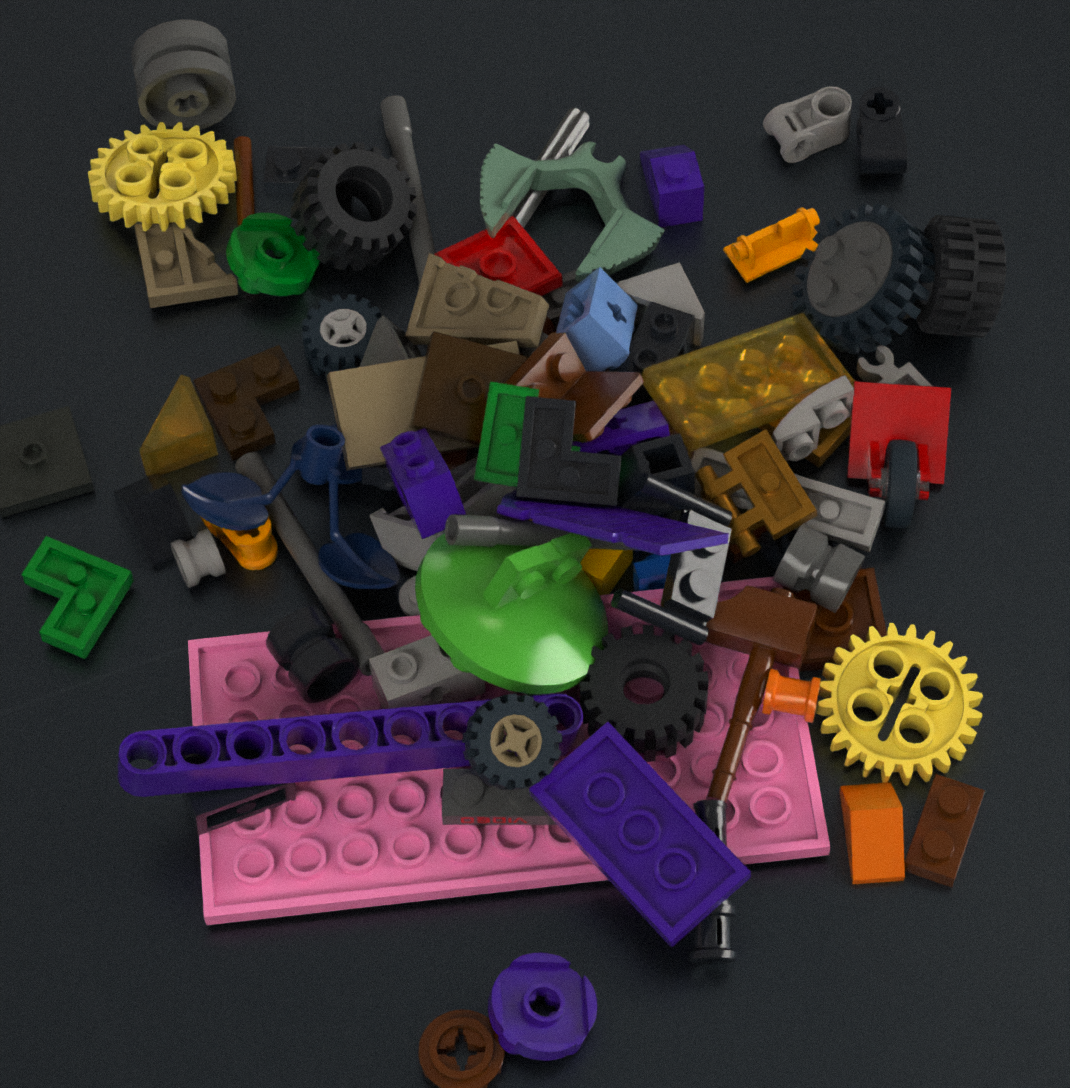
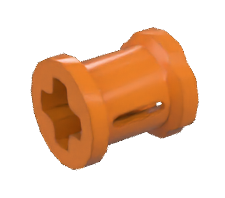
(791, 695)

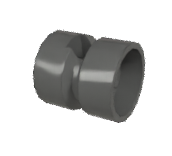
(818, 568)

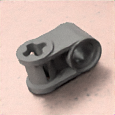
(811, 123)

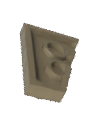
(474, 308)

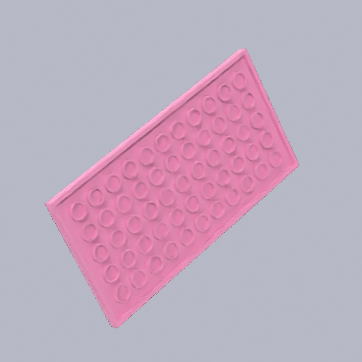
(385, 834)

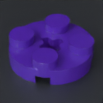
(525, 1031)

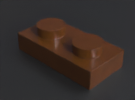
(943, 830)

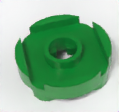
(263, 273)

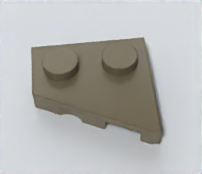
(180, 267)

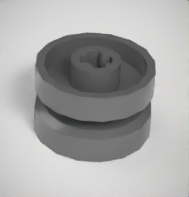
(183, 74)

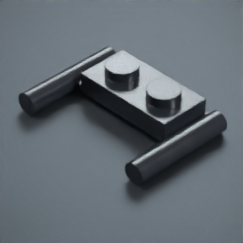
(692, 575)

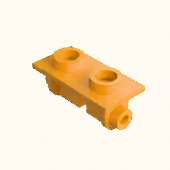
(774, 245)

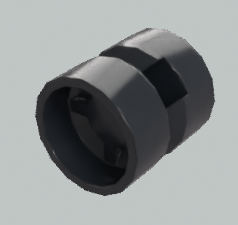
(312, 654)

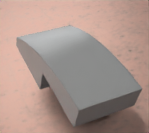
(826, 407)

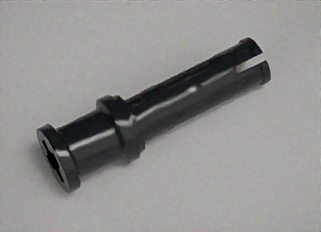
(713, 933)

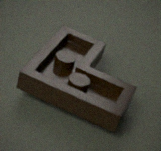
(235, 396)

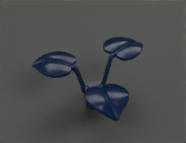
(238, 504)

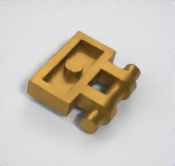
(769, 485)

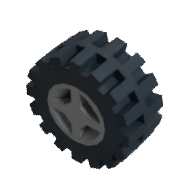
(334, 324)

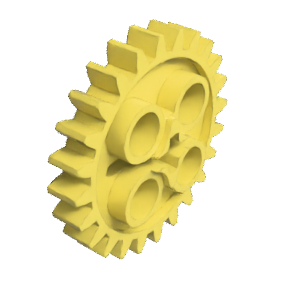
(192, 182)
(941, 722)

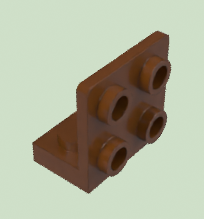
(561, 375)

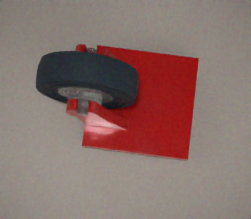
(898, 444)

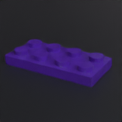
(640, 834)

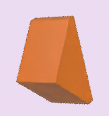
(873, 832)

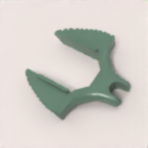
(626, 235)

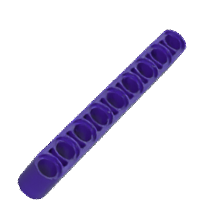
(323, 737)

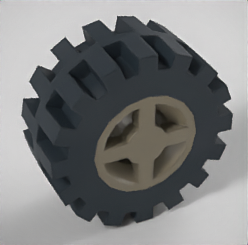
(529, 733)

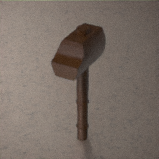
(770, 630)

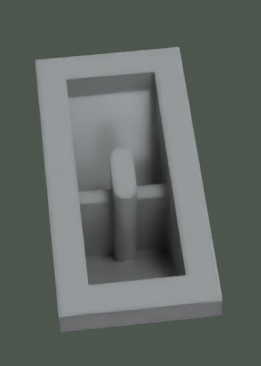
(669, 288)

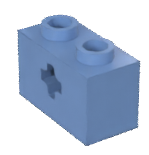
(598, 321)

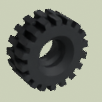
(651, 656)

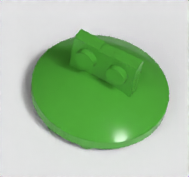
(513, 611)

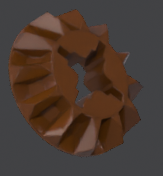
(441, 1038)

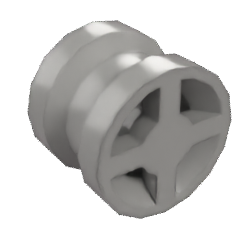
(198, 558)

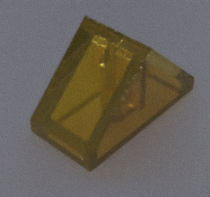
(179, 433)

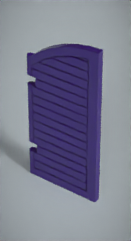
(613, 524)

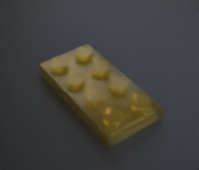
(742, 380)

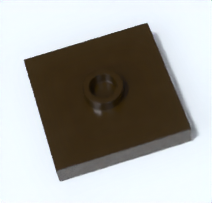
(457, 385)

